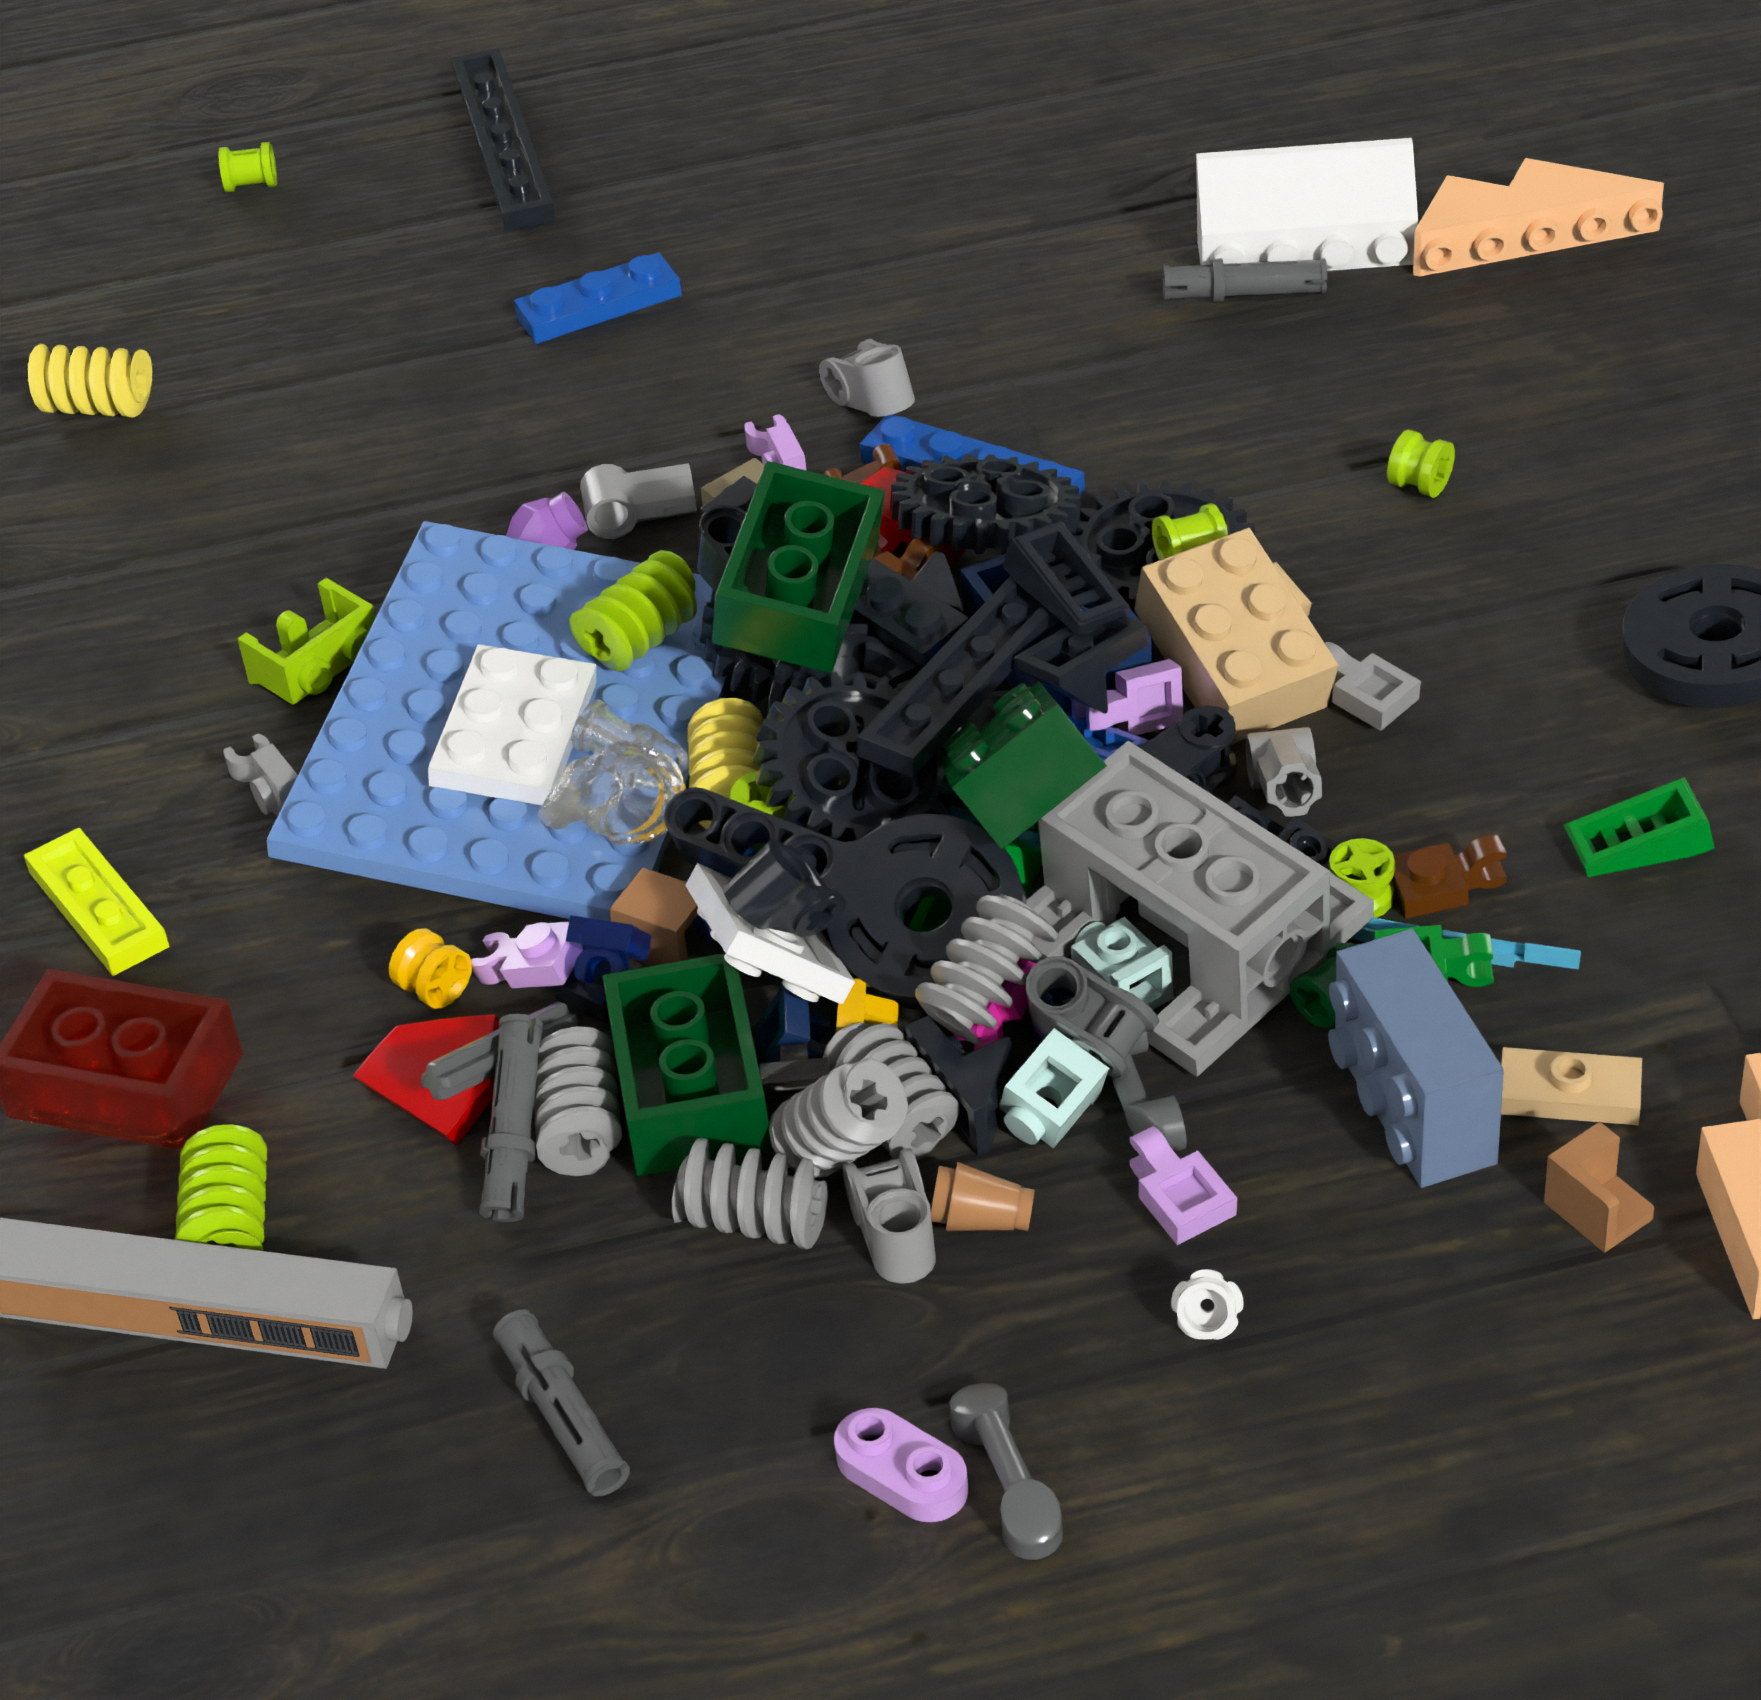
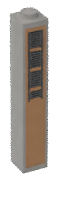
(202, 1293)

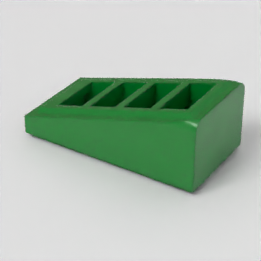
(1671, 803)

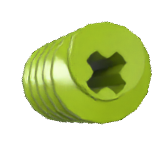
(636, 611)
(222, 1188)

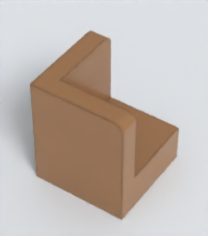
(661, 909)
(1590, 1194)

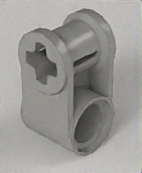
(869, 379)
(893, 1216)

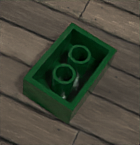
(797, 566)
(1019, 762)
(685, 1061)

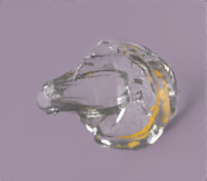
(615, 793)

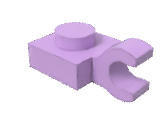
(776, 444)
(1143, 700)
(1179, 1192)

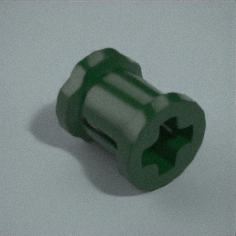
(1311, 990)

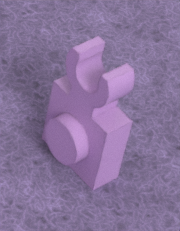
(530, 960)

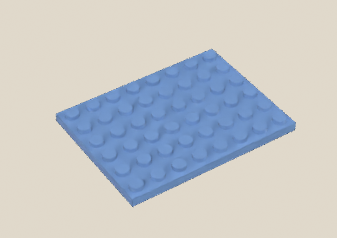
(365, 783)

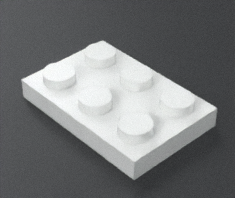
(512, 724)
(804, 963)

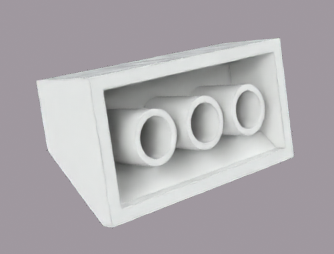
(1309, 204)

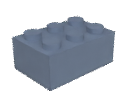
(1416, 1058)

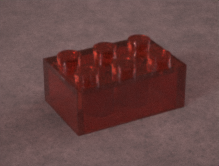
(117, 1059)

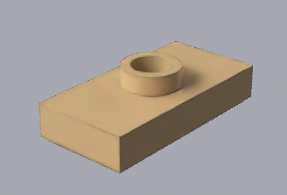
(1571, 1086)

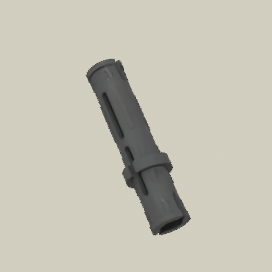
(1242, 279)
(509, 1136)
(547, 1380)

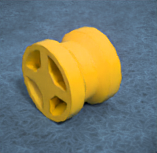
(430, 968)

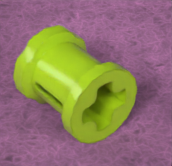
(247, 167)
(1187, 532)

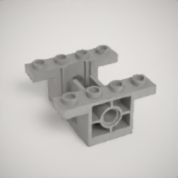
(1207, 879)

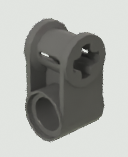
(1098, 1018)

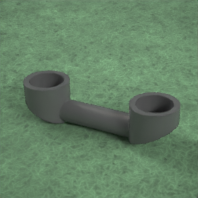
(1144, 1113)
(1028, 1508)

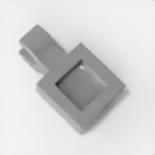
(1372, 688)
(267, 772)

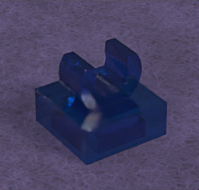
(605, 941)

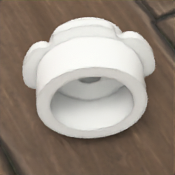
(1201, 1323)

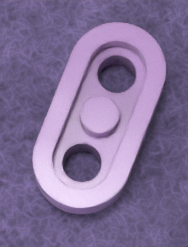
(894, 1461)

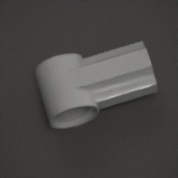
(621, 499)
(1284, 768)

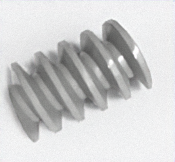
(982, 964)
(576, 1101)
(930, 1108)
(840, 1116)
(750, 1196)

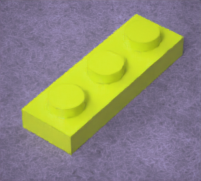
(96, 901)

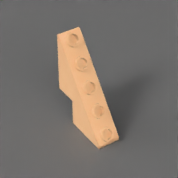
(1538, 213)
(1732, 1184)

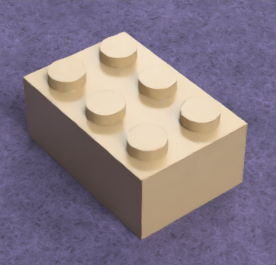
(1236, 633)

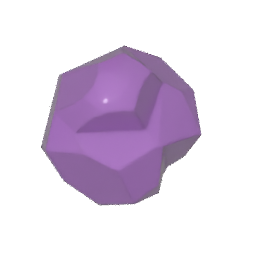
(549, 522)

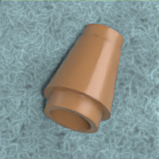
(979, 1201)

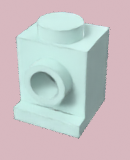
(1125, 956)
(1054, 1071)

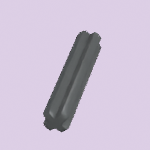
(478, 1059)

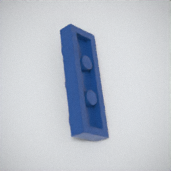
(597, 297)

